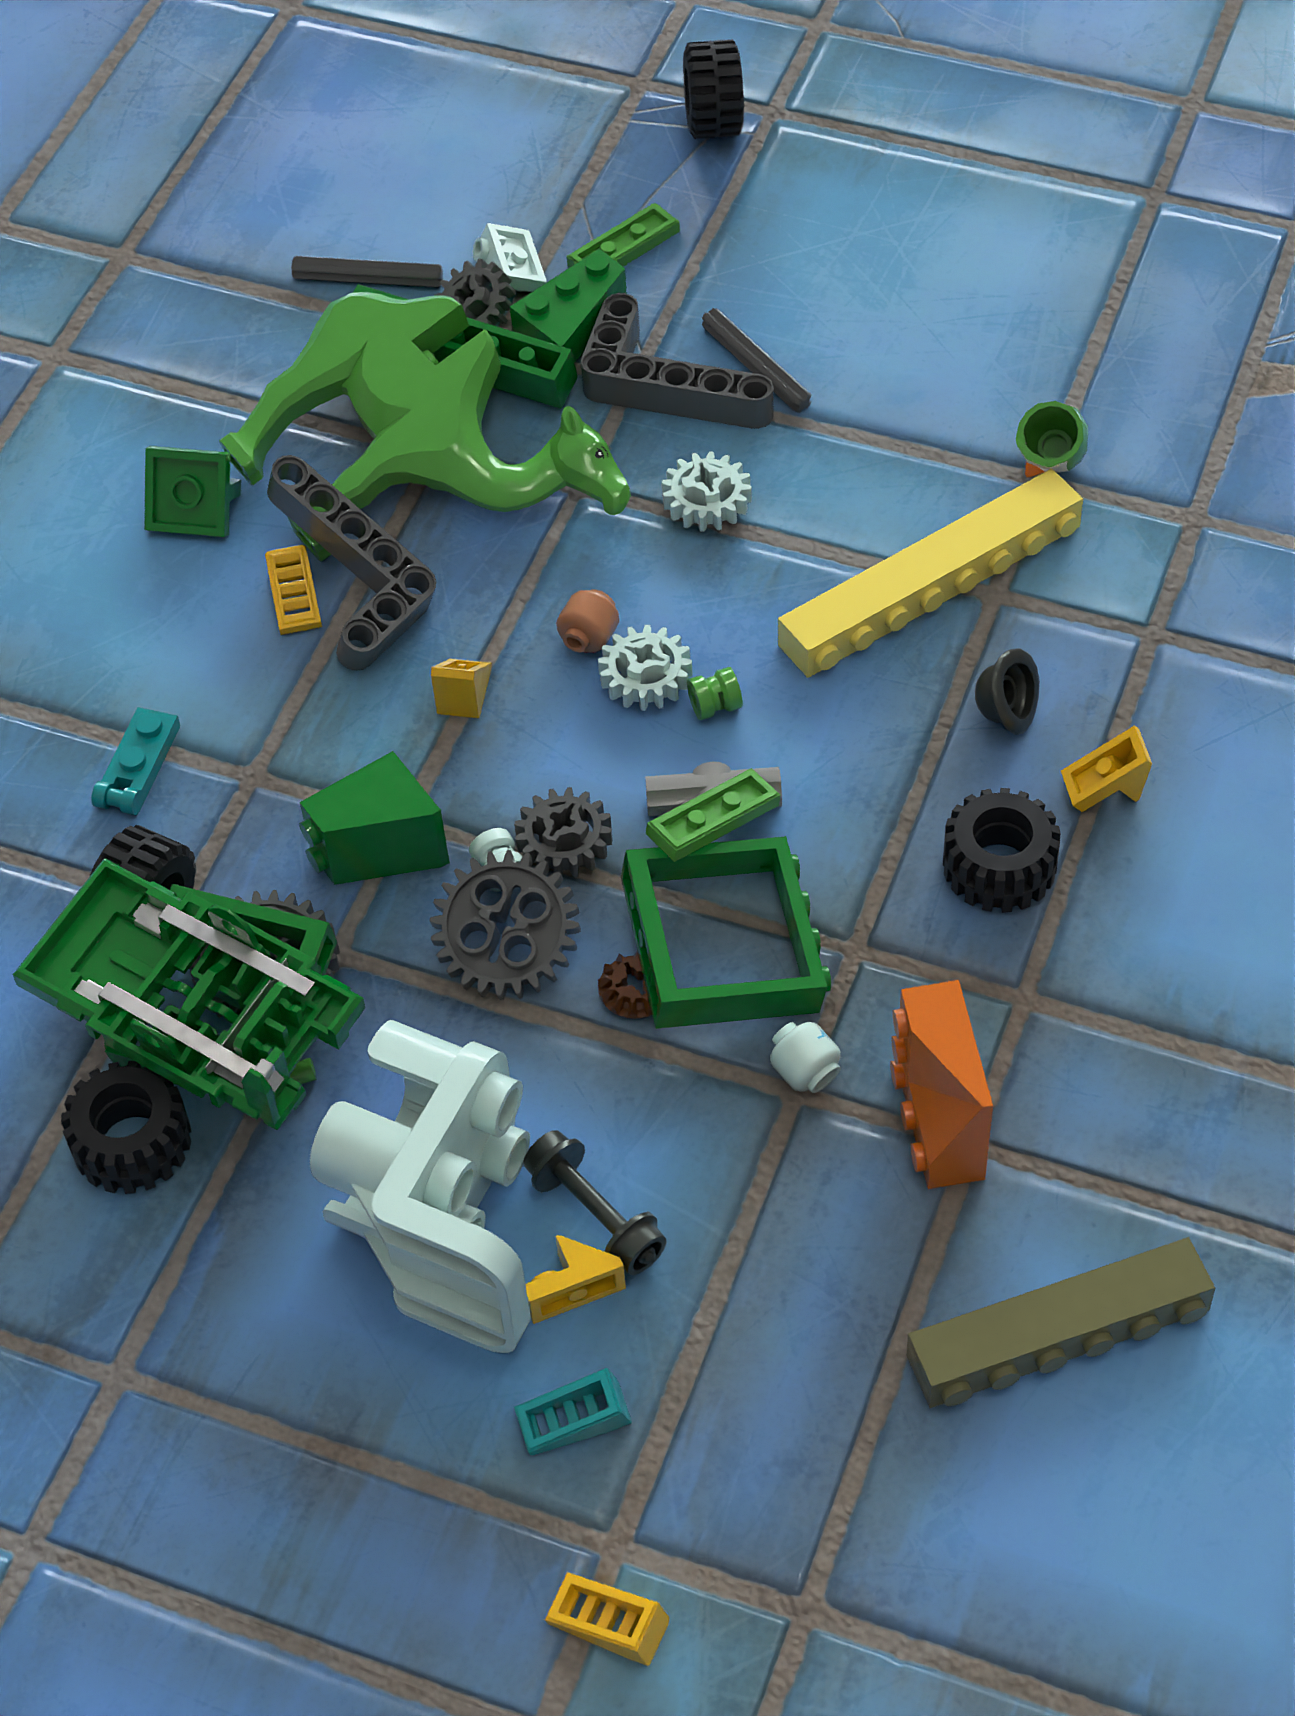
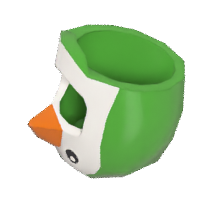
(1052, 438)

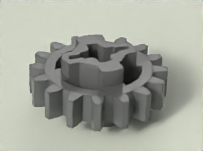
(474, 292)
(564, 831)

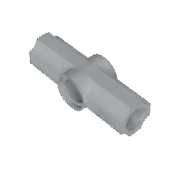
(671, 791)

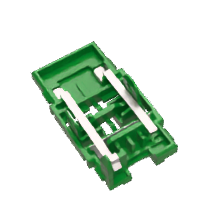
(124, 944)

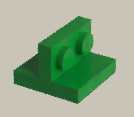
(188, 491)

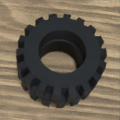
(713, 89)
(1007, 821)
(151, 857)
(137, 1157)

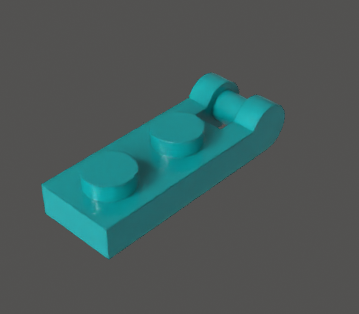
(136, 761)

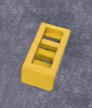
(290, 565)
(638, 1632)

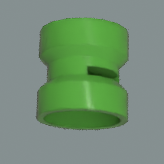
(714, 693)

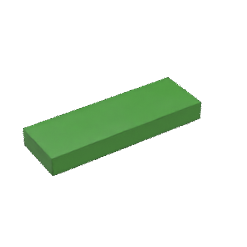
(631, 236)
(712, 814)

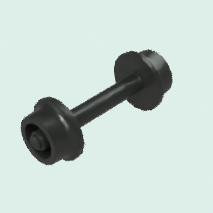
(554, 1162)

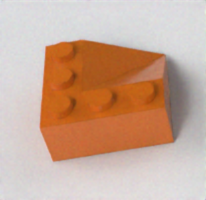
(941, 1085)

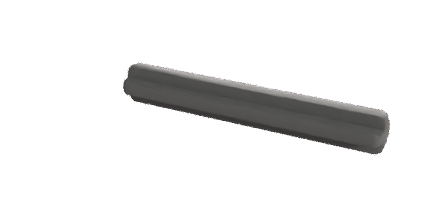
(367, 271)
(756, 359)

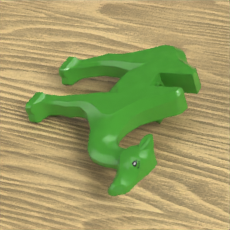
(418, 412)

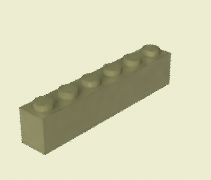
(1060, 1323)

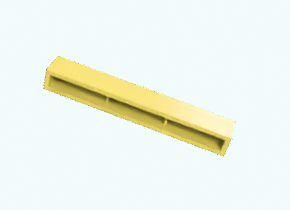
(929, 573)

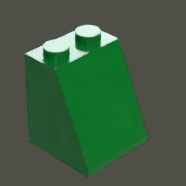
(373, 825)

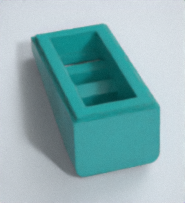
(578, 1429)

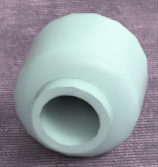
(805, 1056)

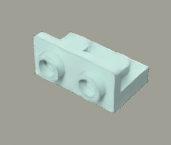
(513, 253)

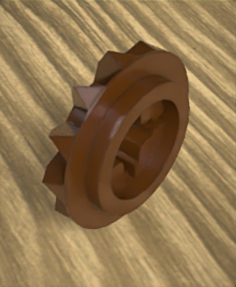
(615, 993)

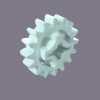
(706, 491)
(645, 667)

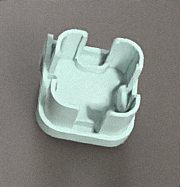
(423, 1178)

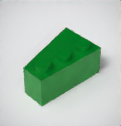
(569, 304)

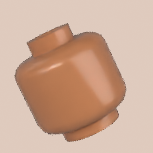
(588, 621)

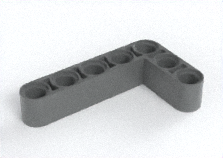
(664, 385)
(358, 556)

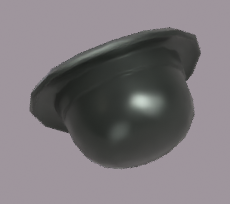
(1009, 691)

